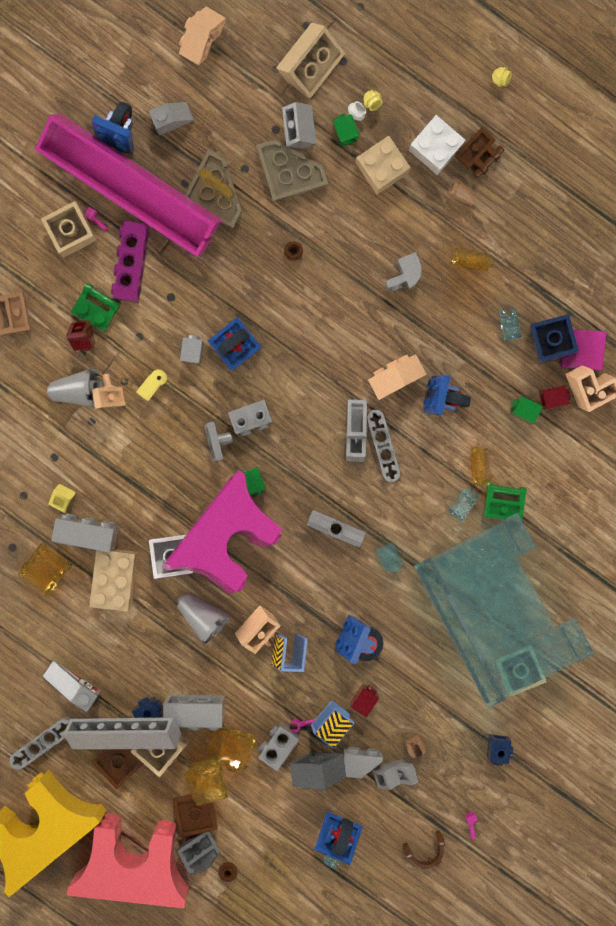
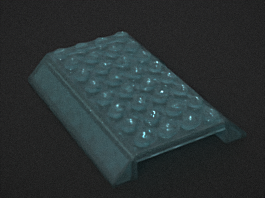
(497, 613)

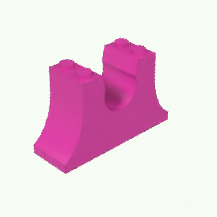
(205, 544)

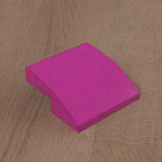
(591, 350)

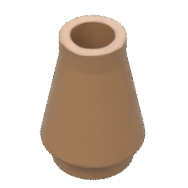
(461, 194)

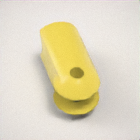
(151, 384)

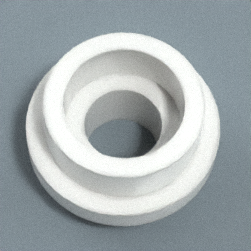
(357, 110)

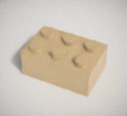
(113, 580)

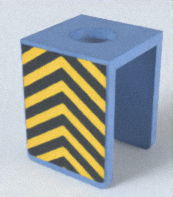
(299, 653)
(332, 724)

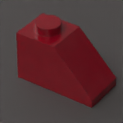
(81, 336)

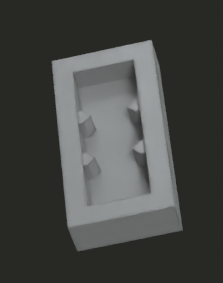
(216, 441)

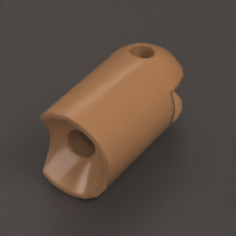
(415, 746)

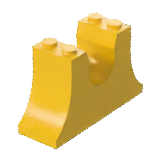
(62, 822)

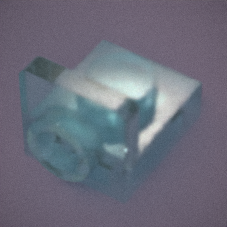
(389, 558)

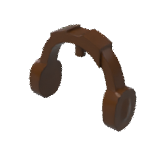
(431, 863)

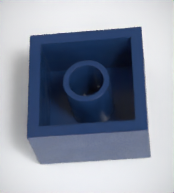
(554, 339)

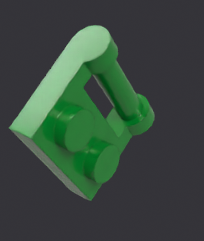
(88, 311)
(504, 508)

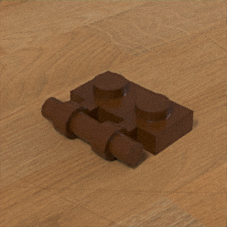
(475, 148)

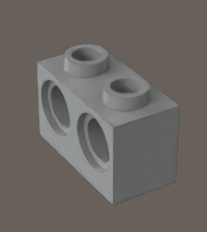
(282, 748)

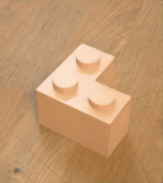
(200, 33)
(396, 376)
(589, 390)

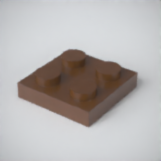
(116, 765)
(193, 818)

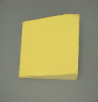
(61, 498)

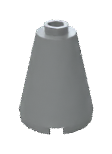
(76, 388)
(202, 616)

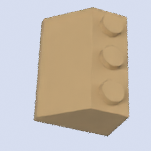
(311, 59)

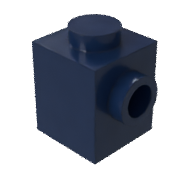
(148, 708)
(499, 749)

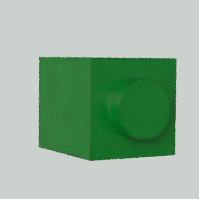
(345, 130)
(525, 409)
(254, 482)

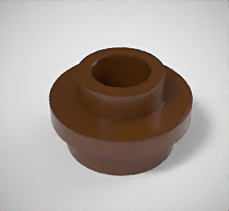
(293, 244)
(227, 866)

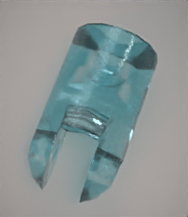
(510, 325)
(464, 503)

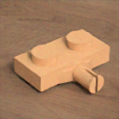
(108, 395)

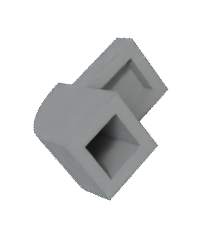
(410, 273)
(394, 774)

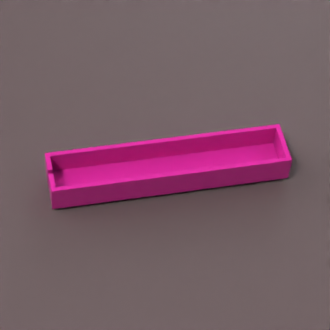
(127, 184)

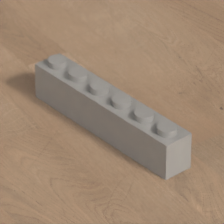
(123, 733)

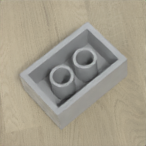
(85, 532)
(196, 711)

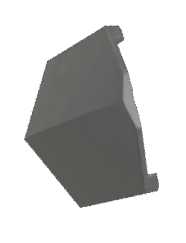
(198, 853)

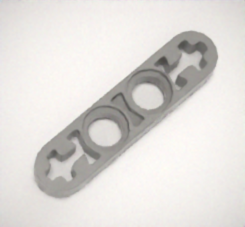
(380, 446)
(41, 742)

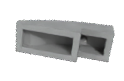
(356, 430)

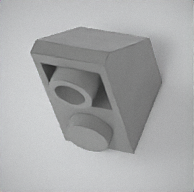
(360, 762)

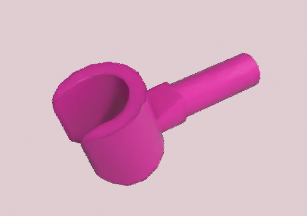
(91, 214)
(300, 724)
(471, 819)

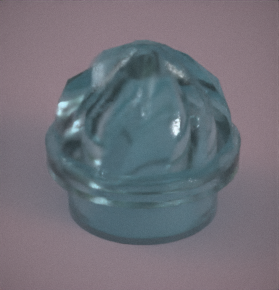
(331, 862)

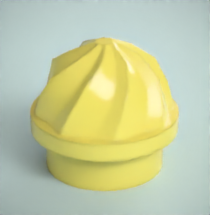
(501, 76)
(372, 100)

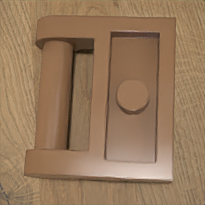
(16, 312)

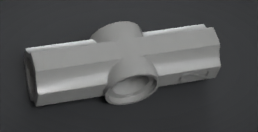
(348, 533)

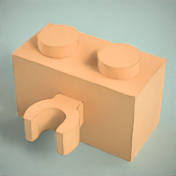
(257, 630)

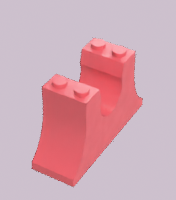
(130, 877)

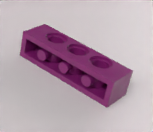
(132, 292)

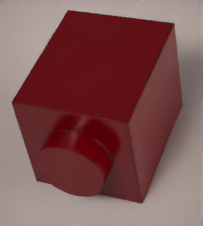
(554, 397)
(364, 700)

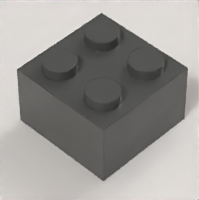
(317, 770)

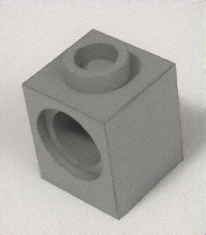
(192, 350)

